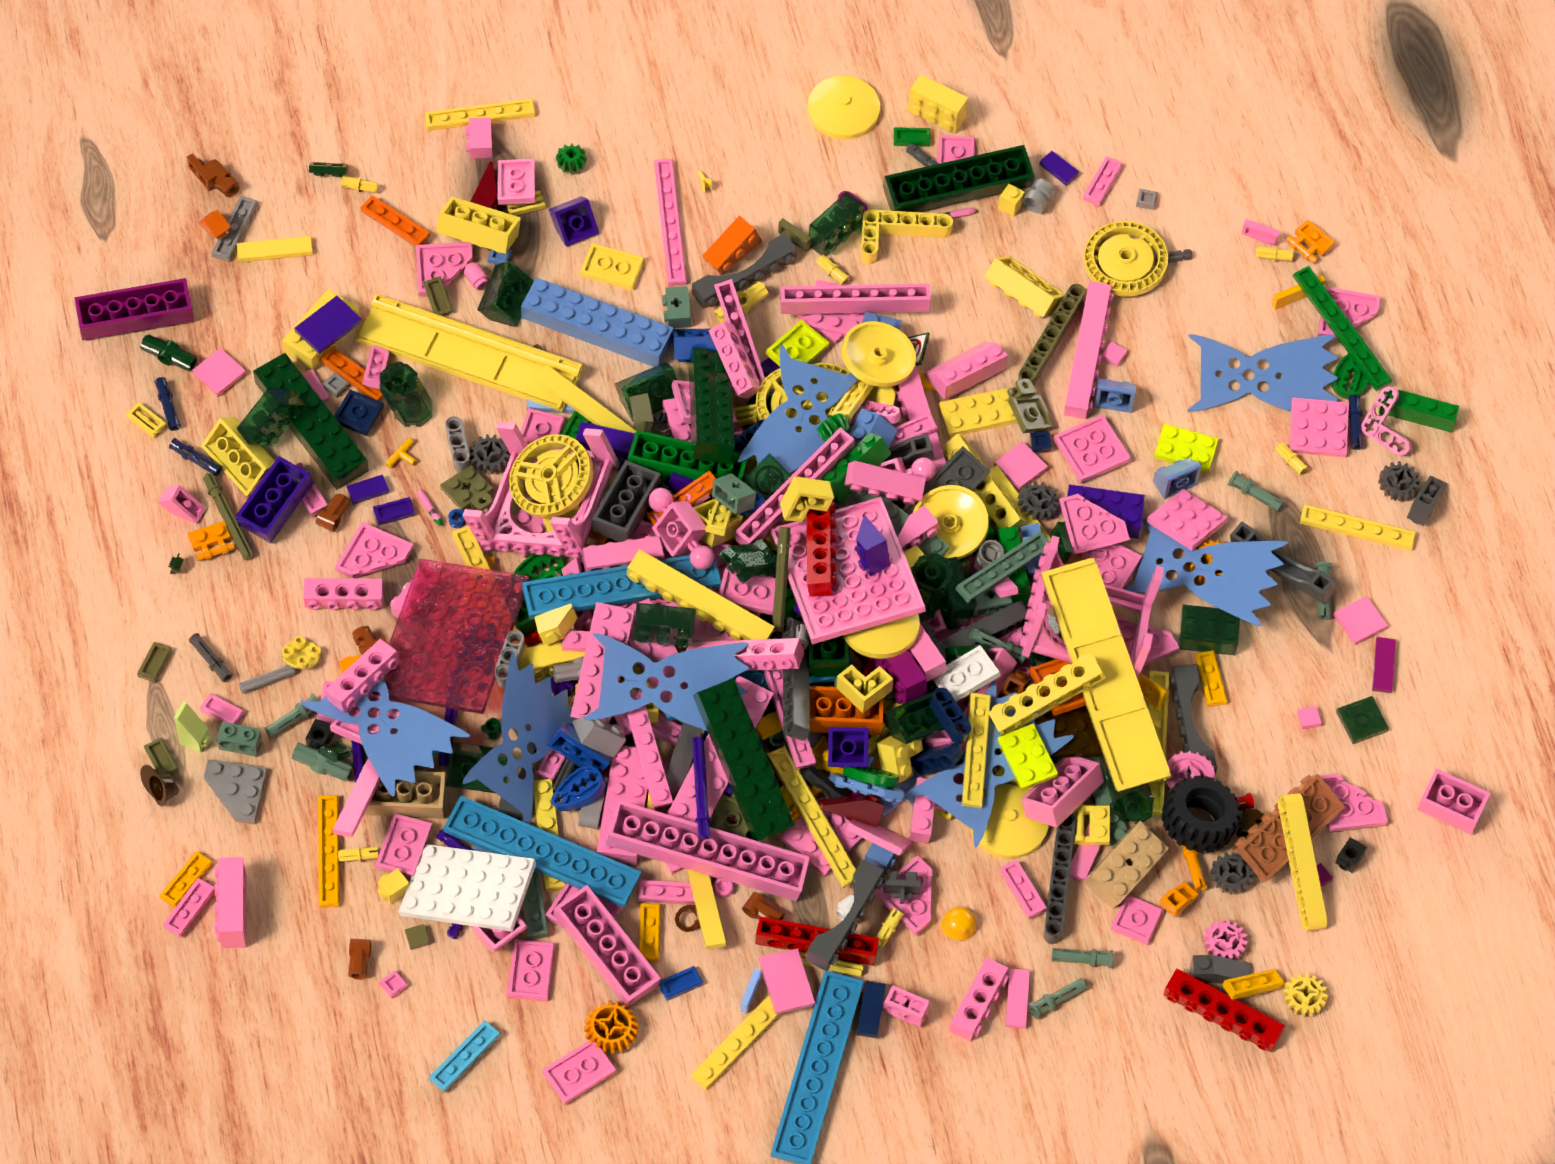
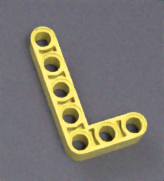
(916, 227)

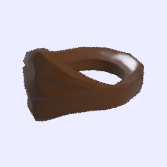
(688, 908)

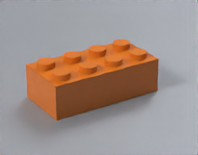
(833, 709)

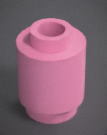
(476, 275)

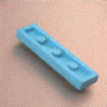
(464, 1056)

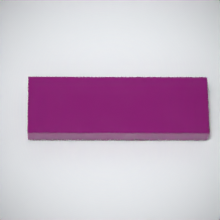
(1383, 665)

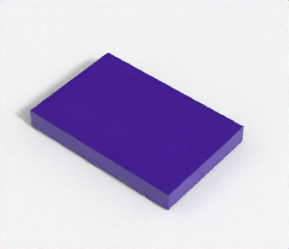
(328, 325)

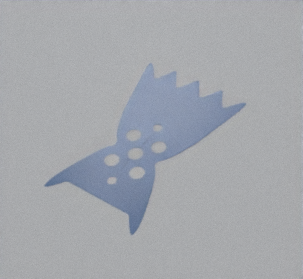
(1297, 361)
(778, 431)
(1241, 566)
(696, 667)
(522, 704)
(397, 753)
(944, 790)

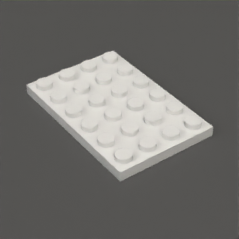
(468, 887)

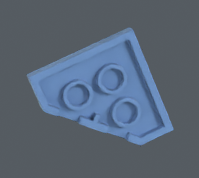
(889, 793)

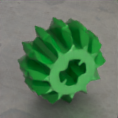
(571, 158)
(831, 425)

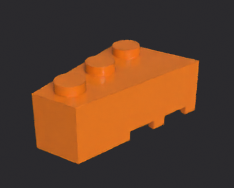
(732, 245)

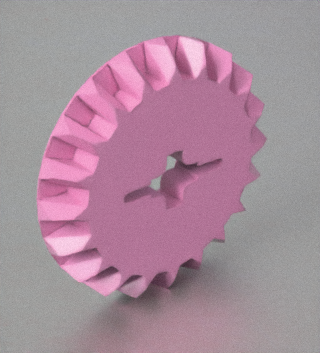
(1198, 765)

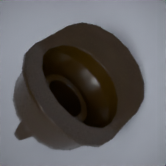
(159, 785)

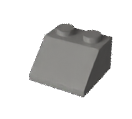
(600, 735)

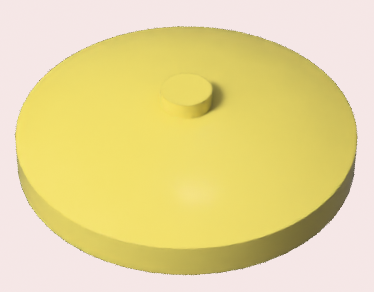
(843, 107)
(878, 354)
(960, 518)
(885, 639)
(1008, 830)

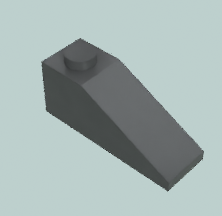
(1426, 500)
(1217, 969)

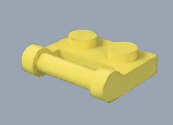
(1098, 825)

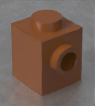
(1015, 682)

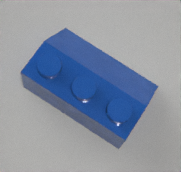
(686, 339)
(567, 743)

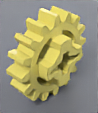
(1313, 992)

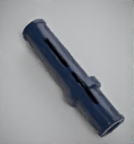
(165, 396)
(1355, 415)
(177, 446)

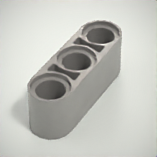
(457, 436)
(508, 648)
(591, 814)

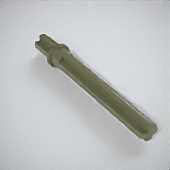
(215, 491)
(781, 578)

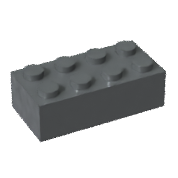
(625, 502)

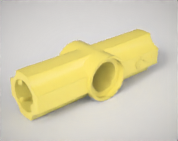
(749, 297)

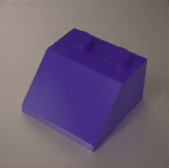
(574, 220)
(871, 548)
(848, 747)

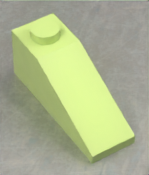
(191, 729)

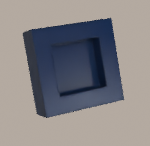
(1040, 441)

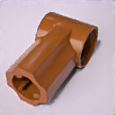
(331, 516)
(758, 906)
(359, 953)

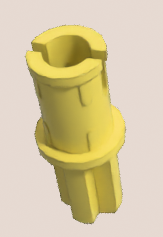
(358, 184)
(1274, 253)
(832, 270)
(1291, 458)
(358, 854)
(889, 926)

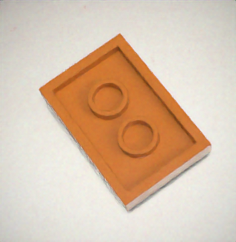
(1040, 671)

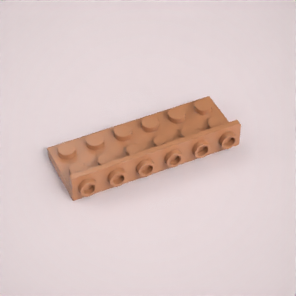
(1265, 844)

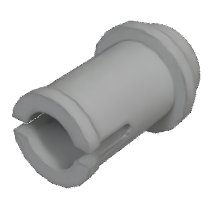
(802, 635)

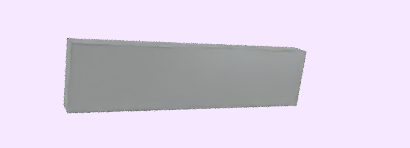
(238, 221)

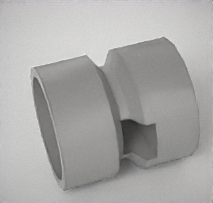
(1038, 196)
(987, 553)

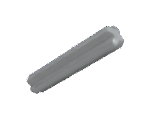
(266, 679)

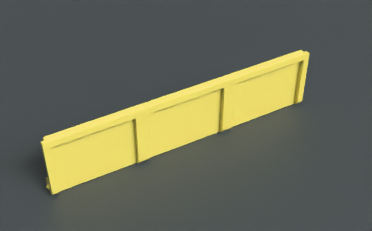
(464, 350)
(1117, 701)

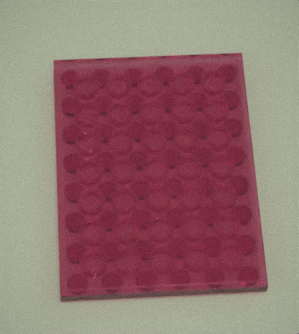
(452, 634)

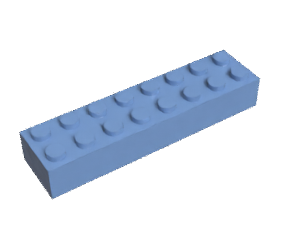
(597, 322)

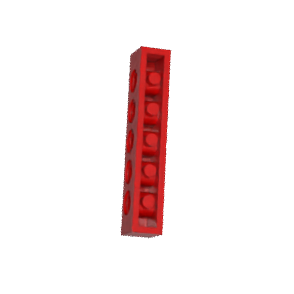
(821, 552)
(793, 935)
(1218, 1000)

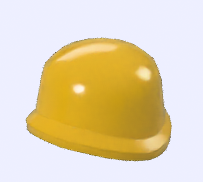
(959, 924)

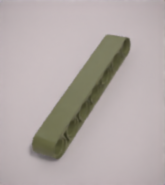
(1055, 330)

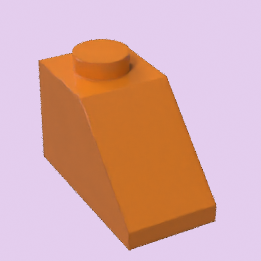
(215, 224)

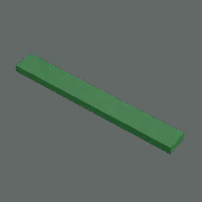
(1342, 328)

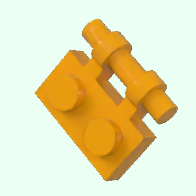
(1313, 237)
(210, 536)

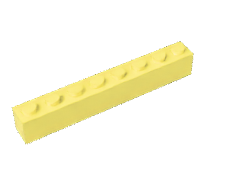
(690, 594)

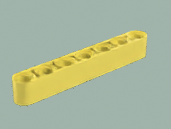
(1302, 862)

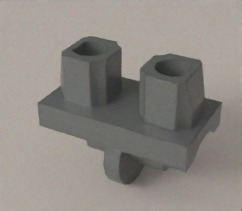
(902, 888)

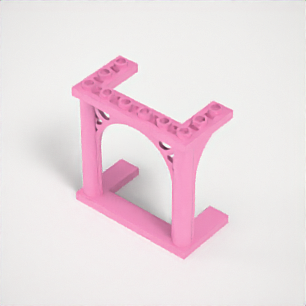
(568, 533)
(1040, 636)

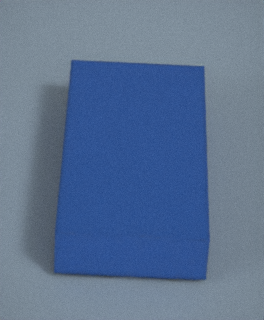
(680, 983)

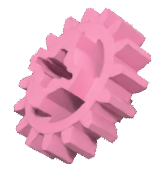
(1227, 937)

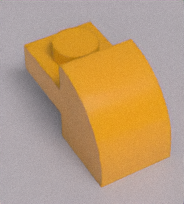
(1178, 899)

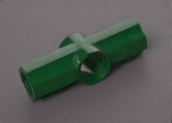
(168, 352)

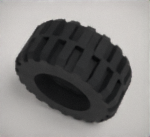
(1192, 831)

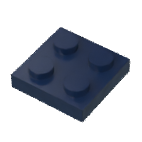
(358, 412)

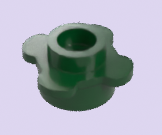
(175, 563)
(492, 722)

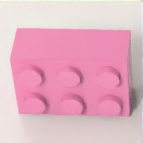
(1453, 801)

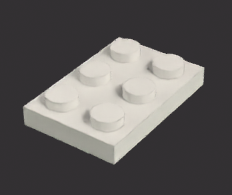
(967, 674)

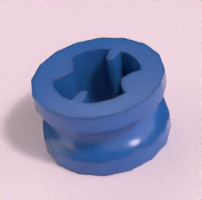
(456, 524)

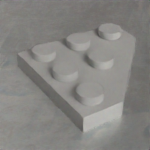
(237, 788)

